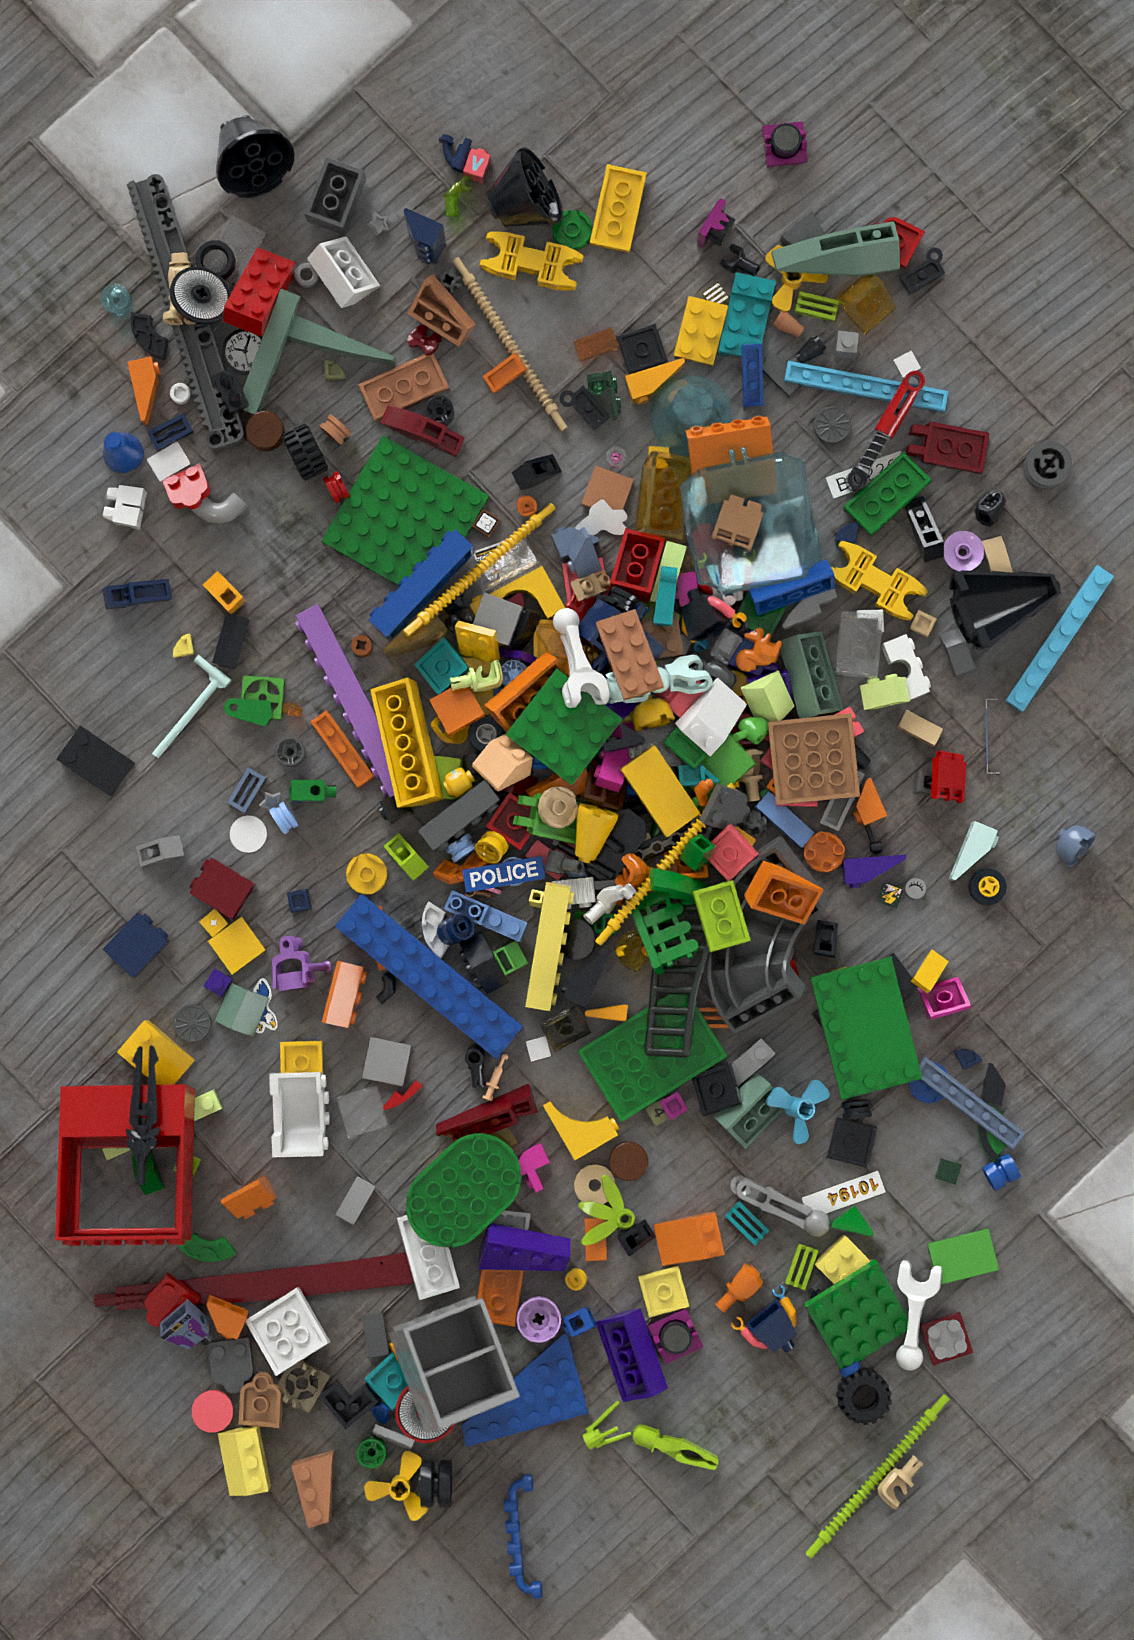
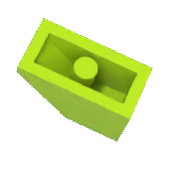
(406, 856)

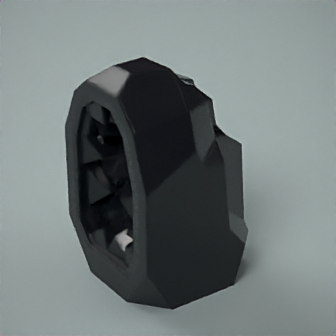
(990, 508)

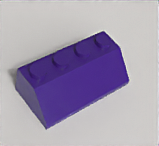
(632, 1355)

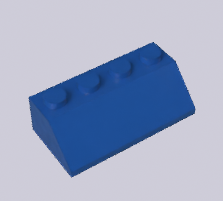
(771, 597)

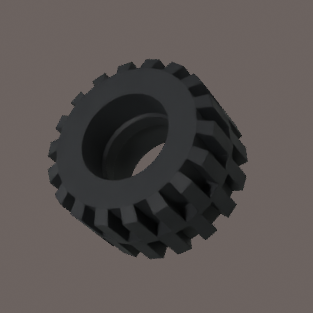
(305, 452)
(871, 1412)

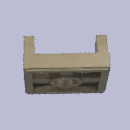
(310, 1369)

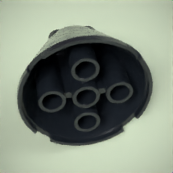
(252, 157)
(524, 194)

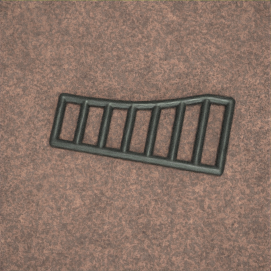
(692, 991)

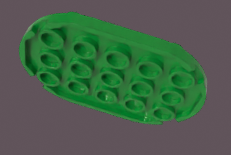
(463, 1190)

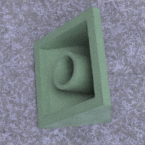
(241, 1009)

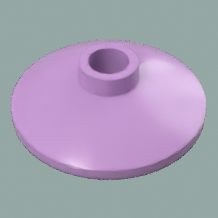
(968, 542)

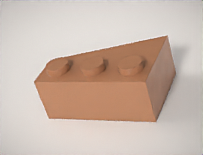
(441, 312)

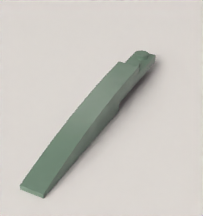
(324, 339)

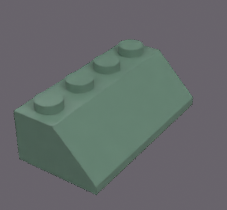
(811, 675)

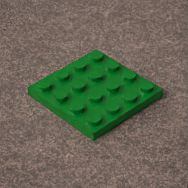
(561, 735)
(858, 1315)

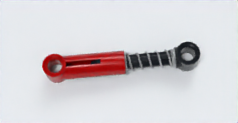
(886, 428)

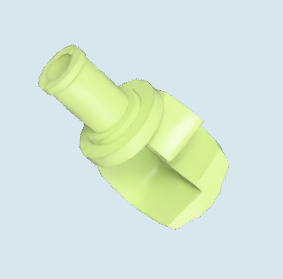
(477, 682)

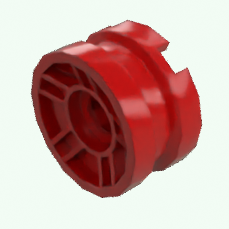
(336, 487)

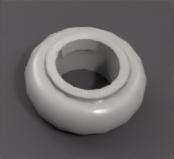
(309, 283)

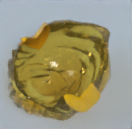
(631, 951)

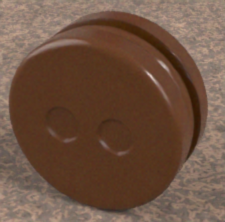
(265, 431)
(628, 1161)

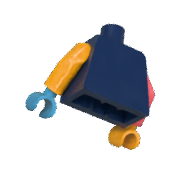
(771, 1326)

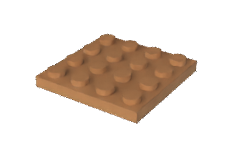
(813, 759)

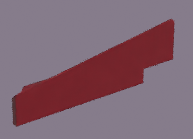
(491, 1115)

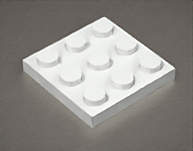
(287, 1331)

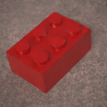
(637, 564)

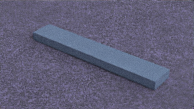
(970, 1104)

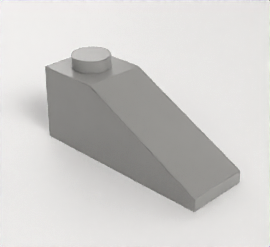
(751, 1060)

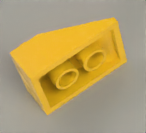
(172, 1059)

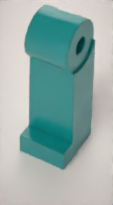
(665, 597)

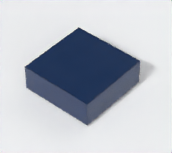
(299, 900)

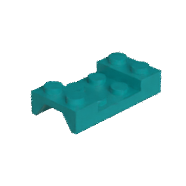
(746, 313)

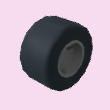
(483, 732)

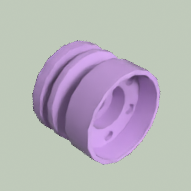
(550, 1324)

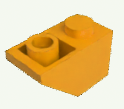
(224, 592)

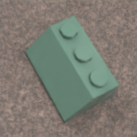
(751, 1117)

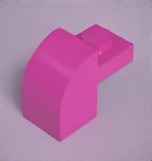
(685, 583)
(529, 1161)

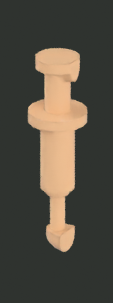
(495, 1079)

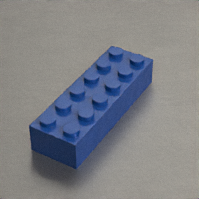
(422, 585)

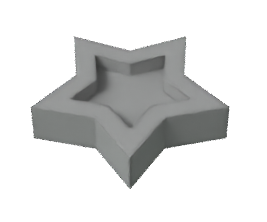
(378, 223)
(271, 801)

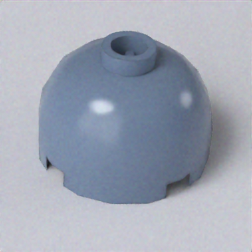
(1074, 843)

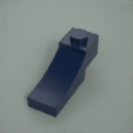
(136, 593)

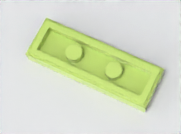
(672, 557)

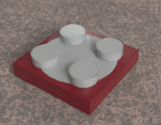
(946, 1338)

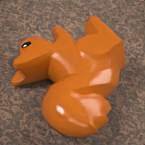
(762, 654)

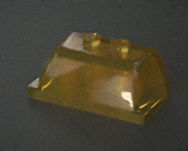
(660, 497)

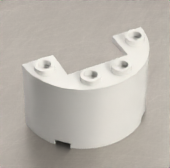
(299, 1114)

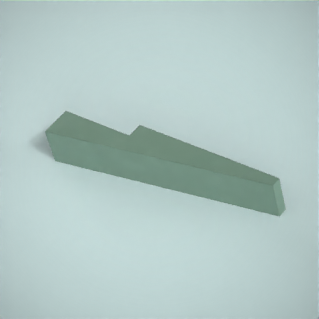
(270, 350)

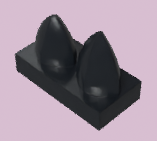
(230, 391)

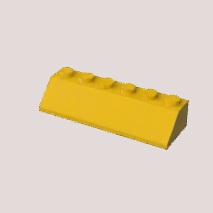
(407, 743)

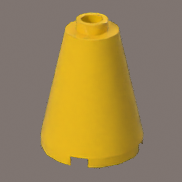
(592, 831)

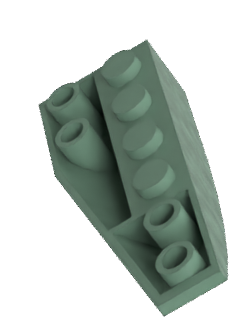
(845, 252)

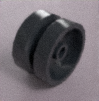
(435, 1483)

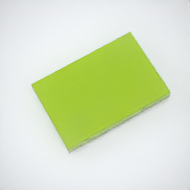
(721, 916)

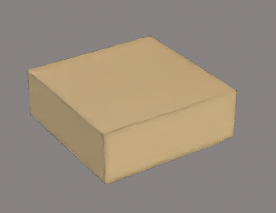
(922, 623)

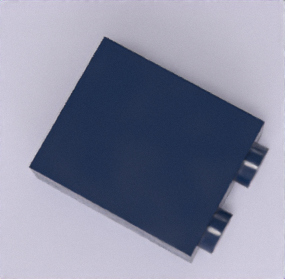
(137, 944)

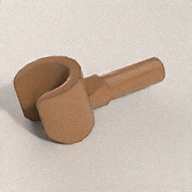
(479, 892)

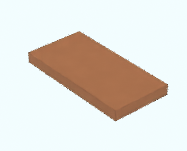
(404, 385)

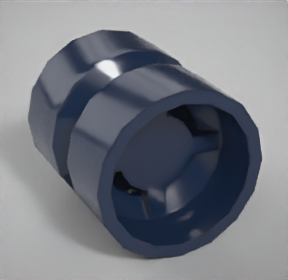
(455, 929)

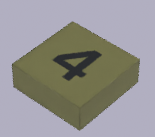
(657, 1112)

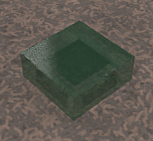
(948, 1171)

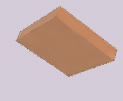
(609, 487)

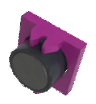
(785, 142)
(716, 226)
(675, 1336)

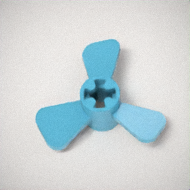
(814, 1093)

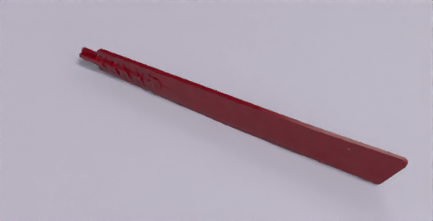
(276, 1283)

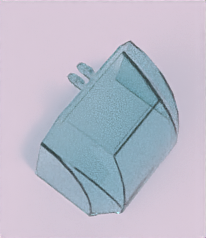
(787, 535)

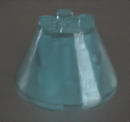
(686, 404)

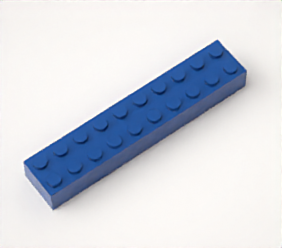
(429, 976)

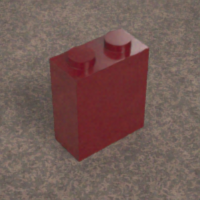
(221, 888)

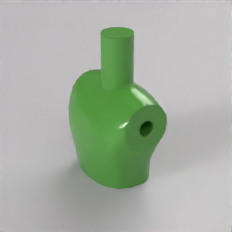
(753, 729)

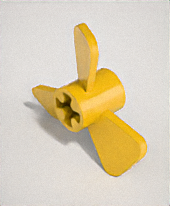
(783, 298)
(409, 1464)

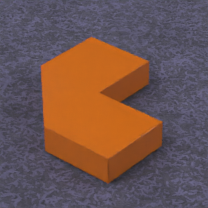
(452, 872)

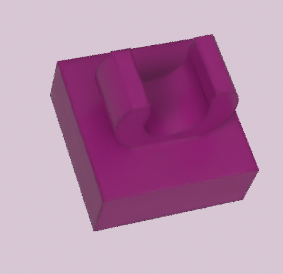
(673, 1105)

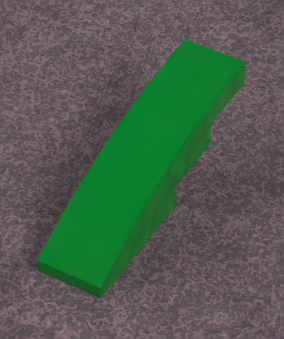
(675, 885)

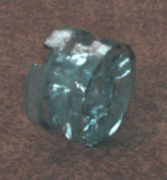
(108, 301)

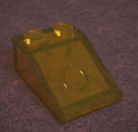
(423, 637)

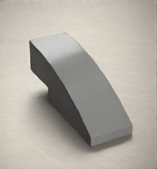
(808, 609)
(837, 809)

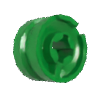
(364, 1456)

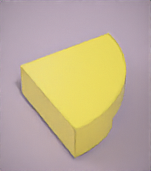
(183, 647)

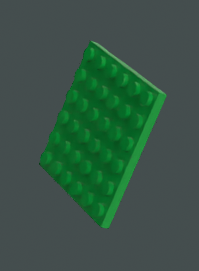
(401, 512)

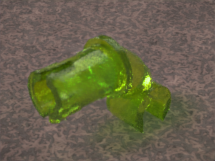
(452, 195)

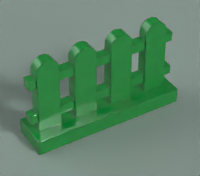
(666, 935)

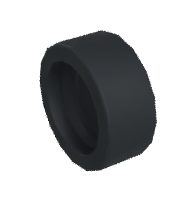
(216, 245)

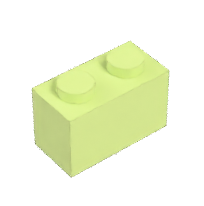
(884, 693)

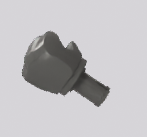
(718, 670)

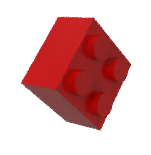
(503, 822)

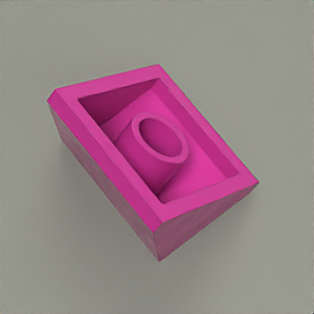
(944, 999)

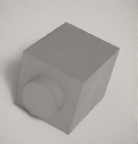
(846, 344)

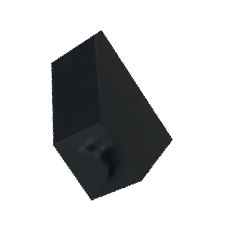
(536, 471)

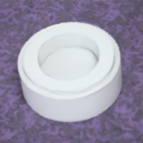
(180, 393)

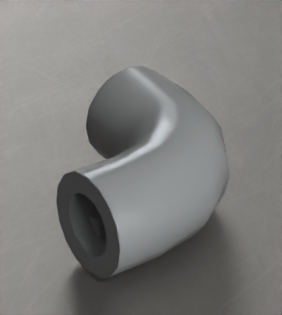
(221, 512)

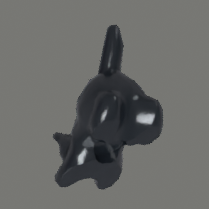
(457, 612)

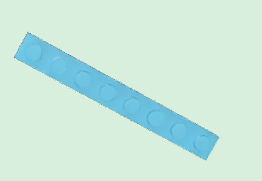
(1059, 638)

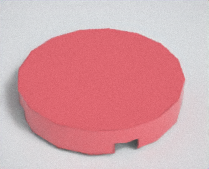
(212, 1411)

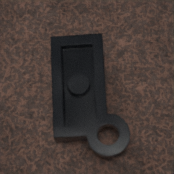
(923, 273)
(586, 406)

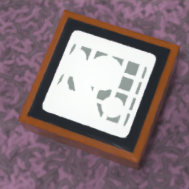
(486, 523)

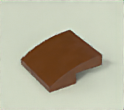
(601, 796)

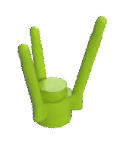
(594, 1438)

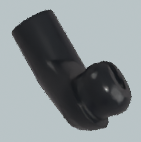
(389, 987)

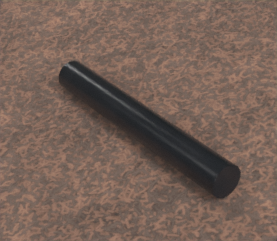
(593, 864)

